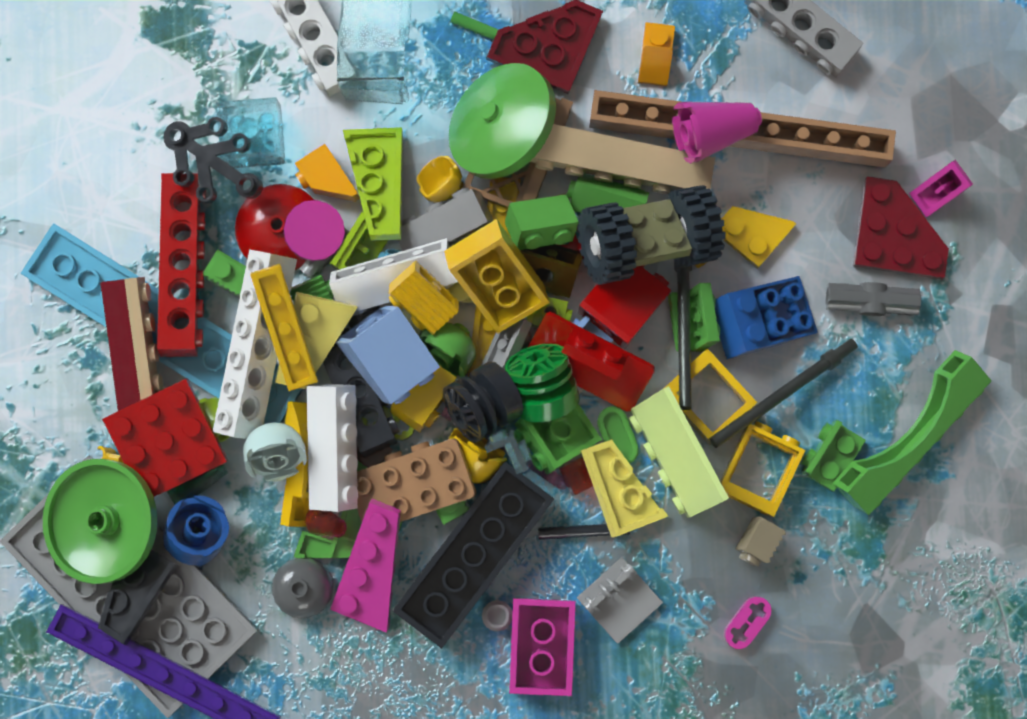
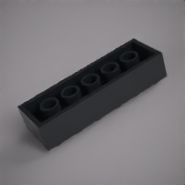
(473, 555)

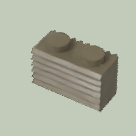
(759, 541)

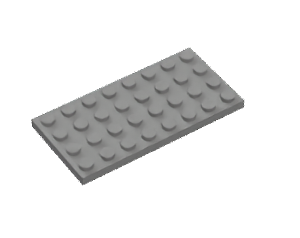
(186, 623)

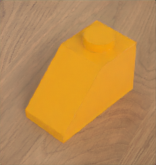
(325, 175)

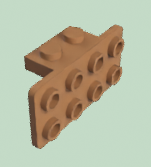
(417, 481)

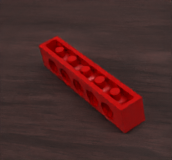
(185, 341)

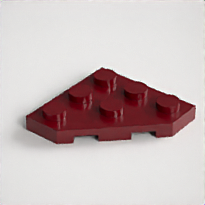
(549, 42)
(896, 234)

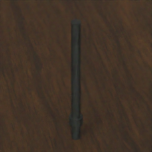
(684, 341)
(828, 360)

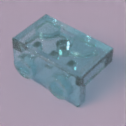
(517, 450)

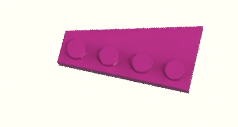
(369, 573)

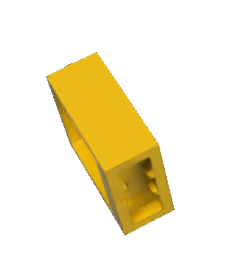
(696, 367)
(786, 444)

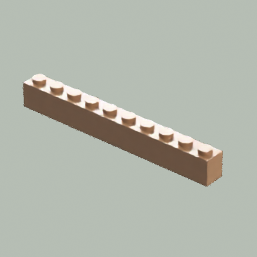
(775, 134)

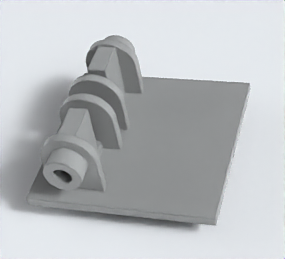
(619, 600)

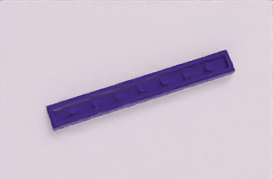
(154, 669)

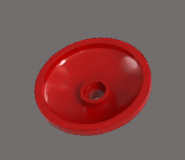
(256, 218)

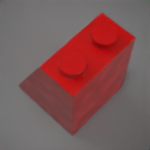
(625, 305)

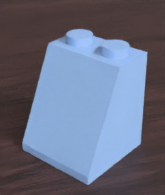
(388, 354)

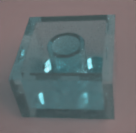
(260, 122)

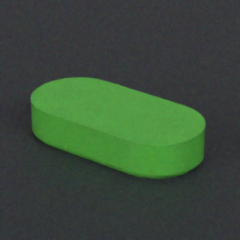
(615, 425)

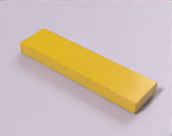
(284, 327)

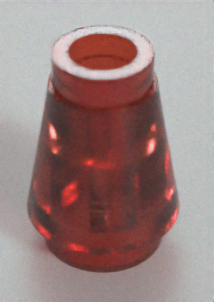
(325, 523)

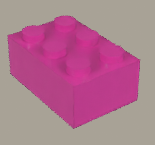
(542, 647)

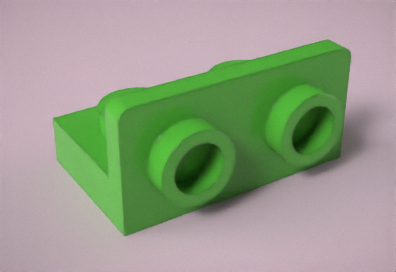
(832, 455)

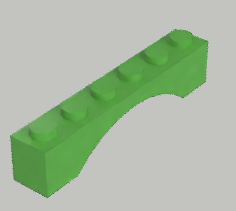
(952, 391)

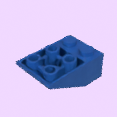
(763, 317)

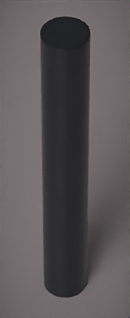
(574, 531)

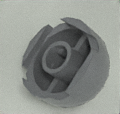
(302, 587)

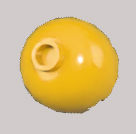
(479, 462)

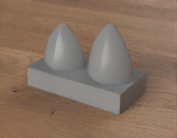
(509, 343)

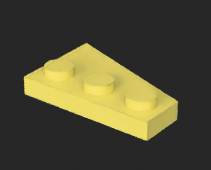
(321, 326)
(619, 492)

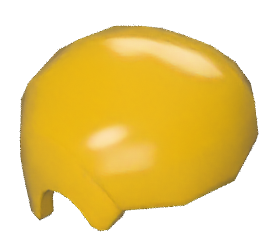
(439, 179)

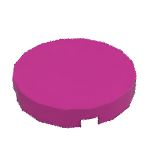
(314, 230)

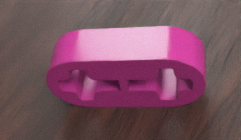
(753, 627)

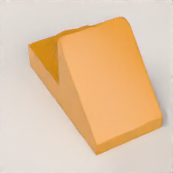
(656, 54)

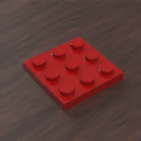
(166, 437)

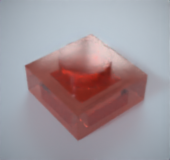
(576, 476)

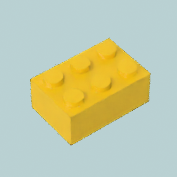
(496, 276)

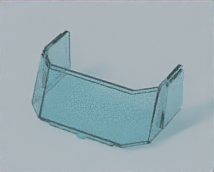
(373, 50)

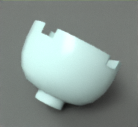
(274, 451)

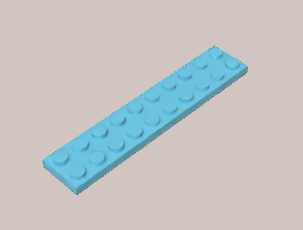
(74, 275)

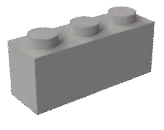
(451, 220)

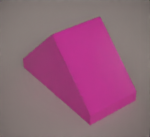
(941, 188)

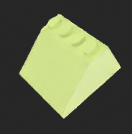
(677, 453)

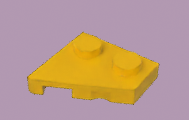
(754, 233)

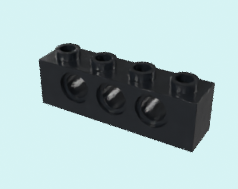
(369, 438)

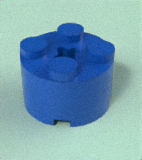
(192, 547)

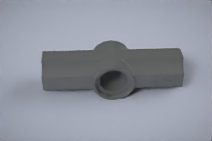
(873, 299)

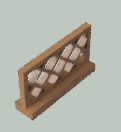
(533, 176)

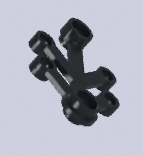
(208, 157)

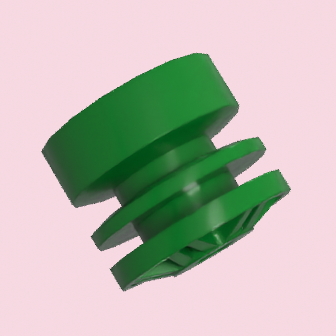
(543, 382)

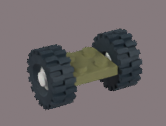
(622, 238)

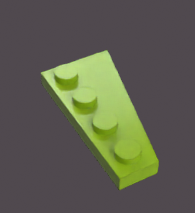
(378, 172)

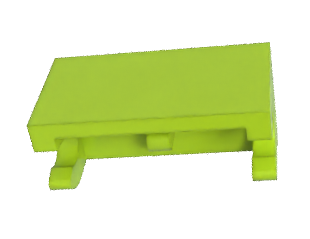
(357, 246)

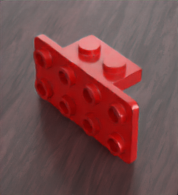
(596, 363)

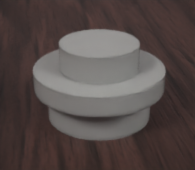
(497, 615)

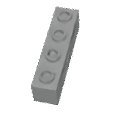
(805, 42)

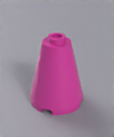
(712, 126)

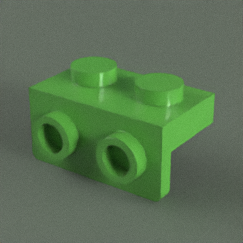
(703, 323)

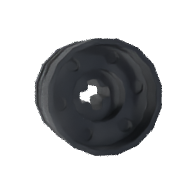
(483, 401)

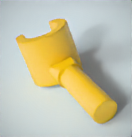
(109, 453)

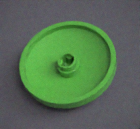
(502, 121)
(99, 521)

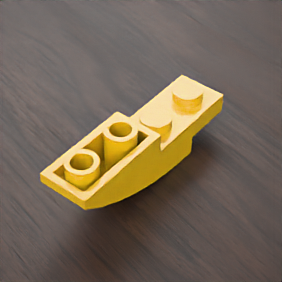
(297, 486)

